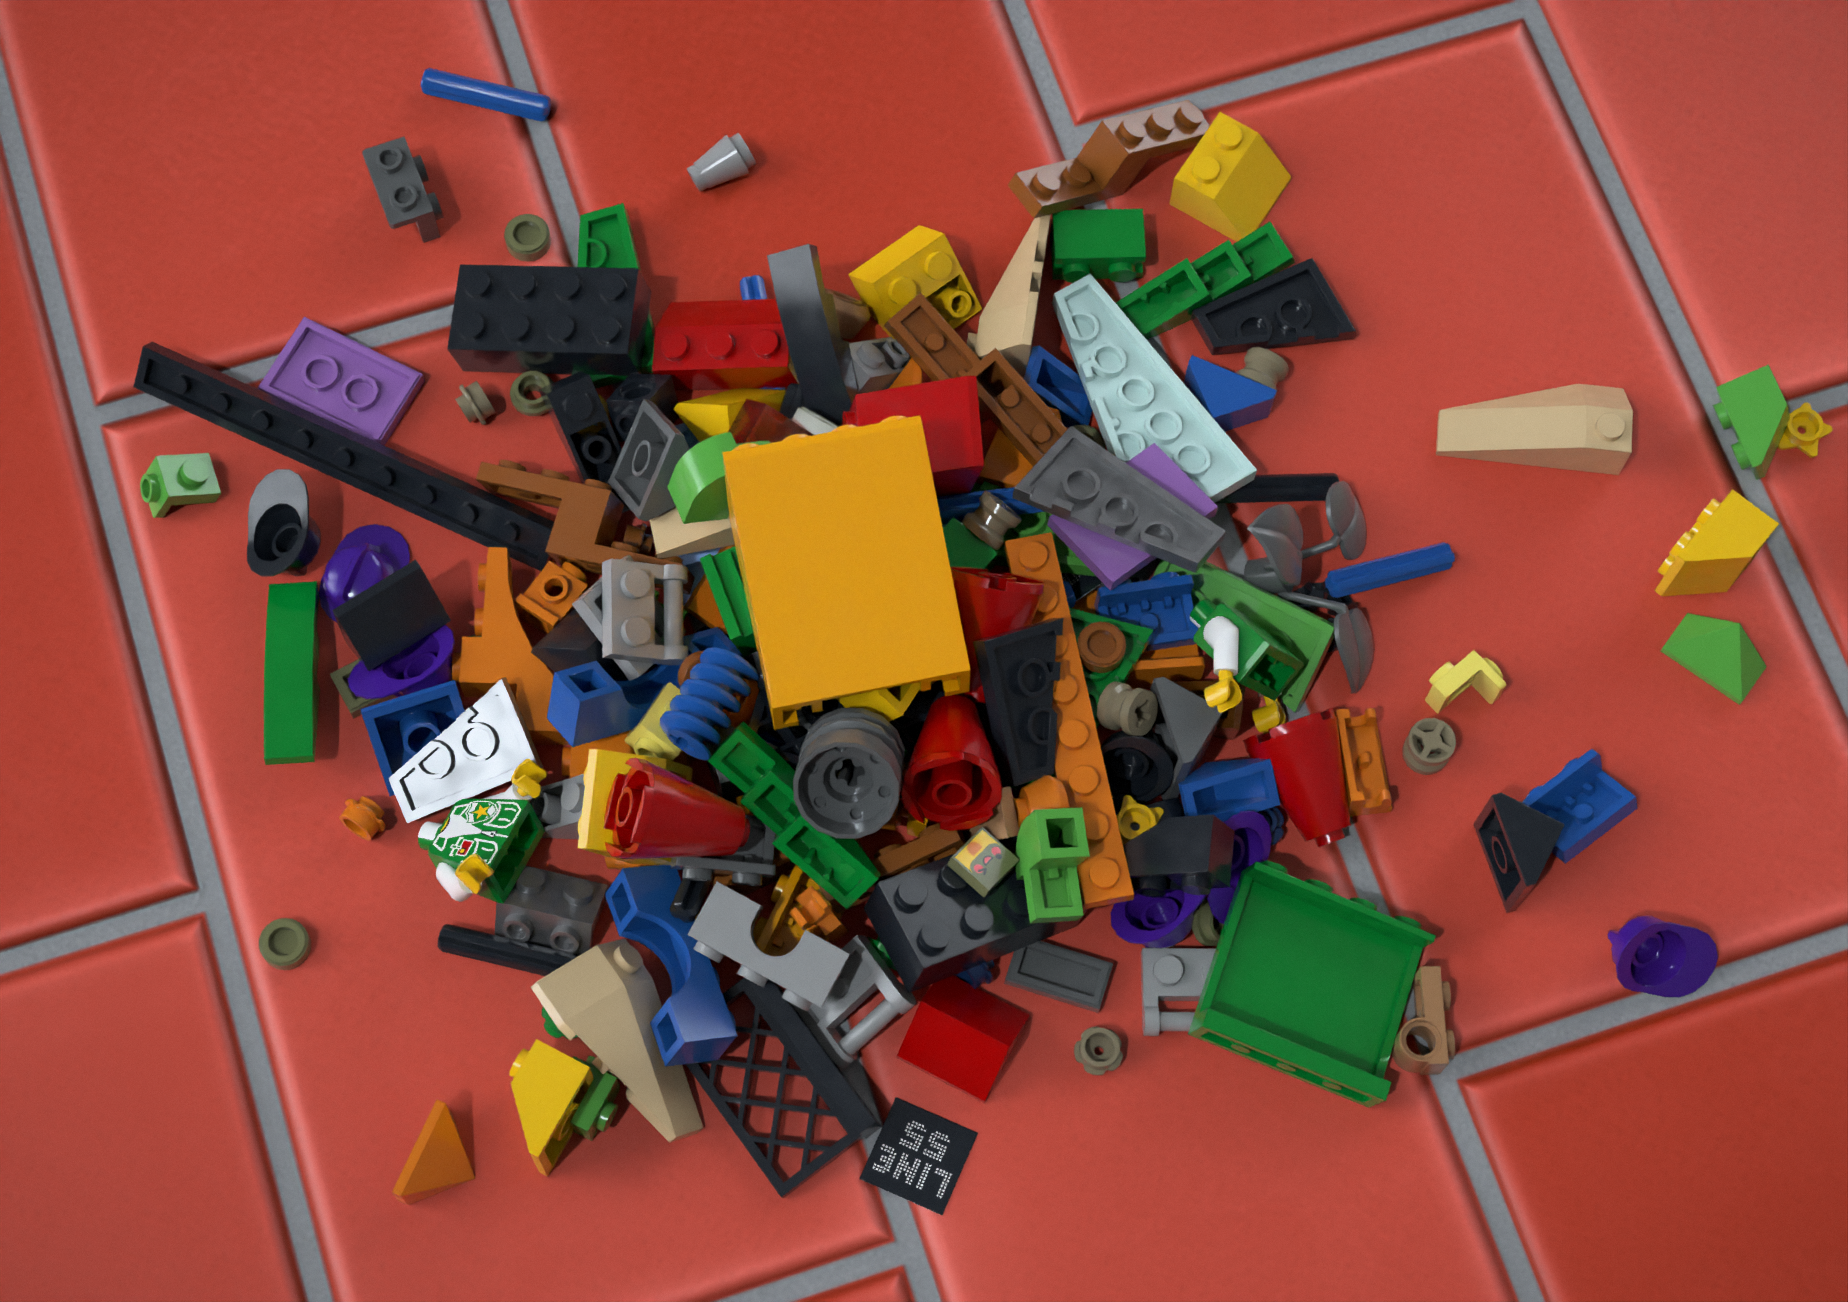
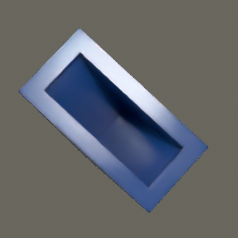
(1058, 387)
(1227, 395)
(1229, 787)

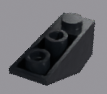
(573, 407)
(1181, 855)

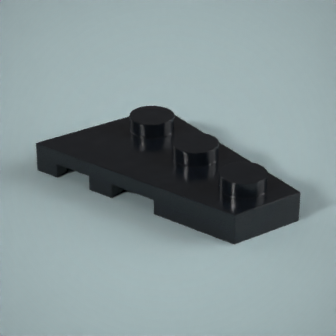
(1275, 313)
(1018, 692)

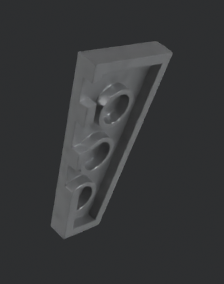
(1111, 498)

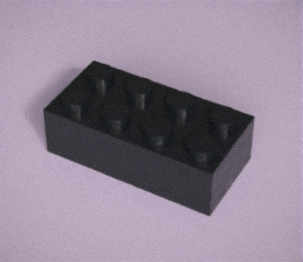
(549, 319)
(943, 926)

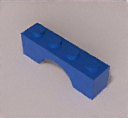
(593, 706)
(695, 1019)

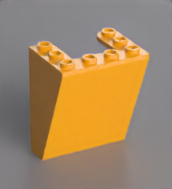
(845, 565)

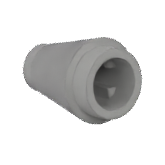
(722, 163)

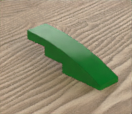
(1187, 286)
(291, 673)
(767, 781)

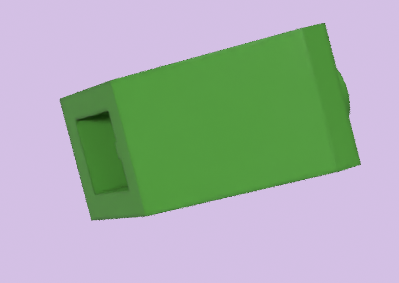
(1757, 416)

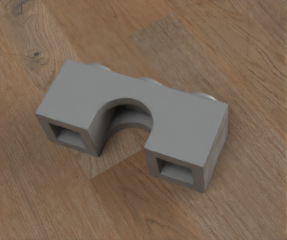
(727, 929)

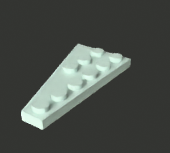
(1140, 396)

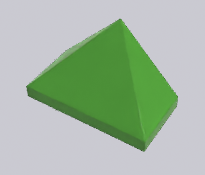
(1717, 654)

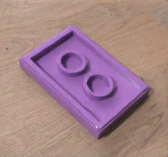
(342, 381)
(1116, 561)

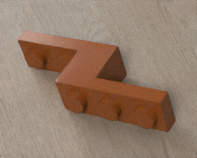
(1109, 158)
(1001, 390)
(584, 519)
(889, 861)

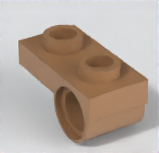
(1430, 1001)

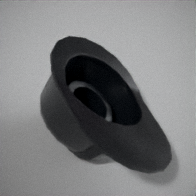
(280, 527)
(1136, 767)

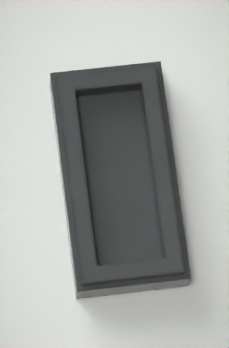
(1060, 974)

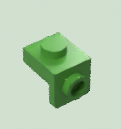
(179, 481)
(597, 1106)

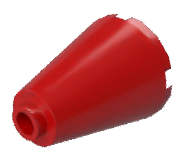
(992, 606)
(952, 768)
(1308, 774)
(669, 816)

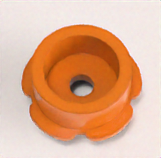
(363, 817)

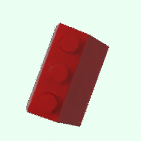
(723, 345)

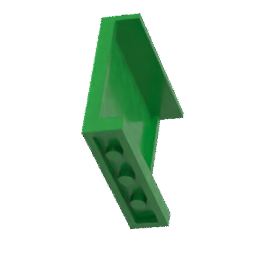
(1310, 982)

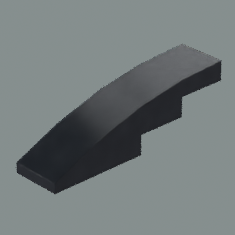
(813, 333)

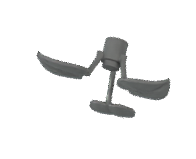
(1282, 538)

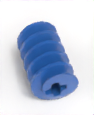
(705, 698)

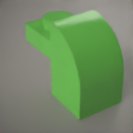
(699, 480)
(1049, 851)

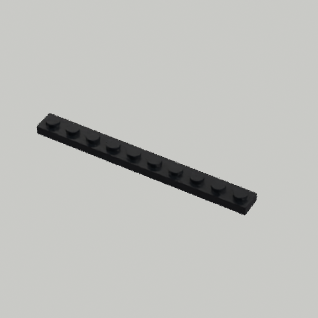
(344, 454)

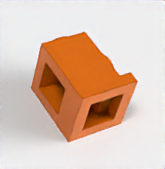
(547, 611)

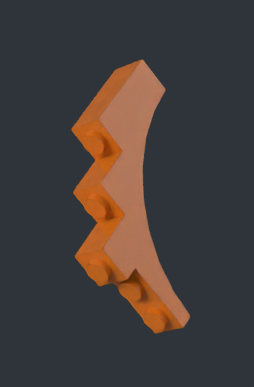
(507, 653)

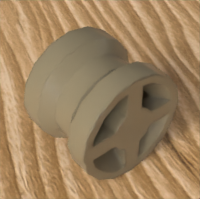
(1264, 367)
(991, 520)
(1127, 709)
(1434, 736)

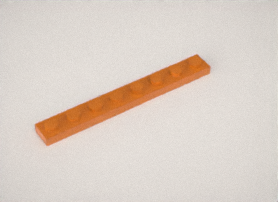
(1078, 753)

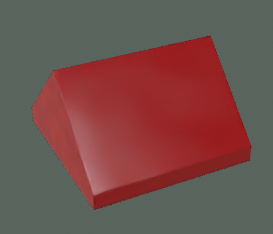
(962, 1036)

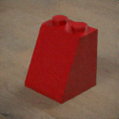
(949, 424)

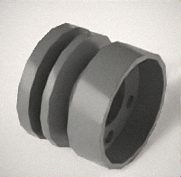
(842, 796)

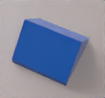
(409, 723)

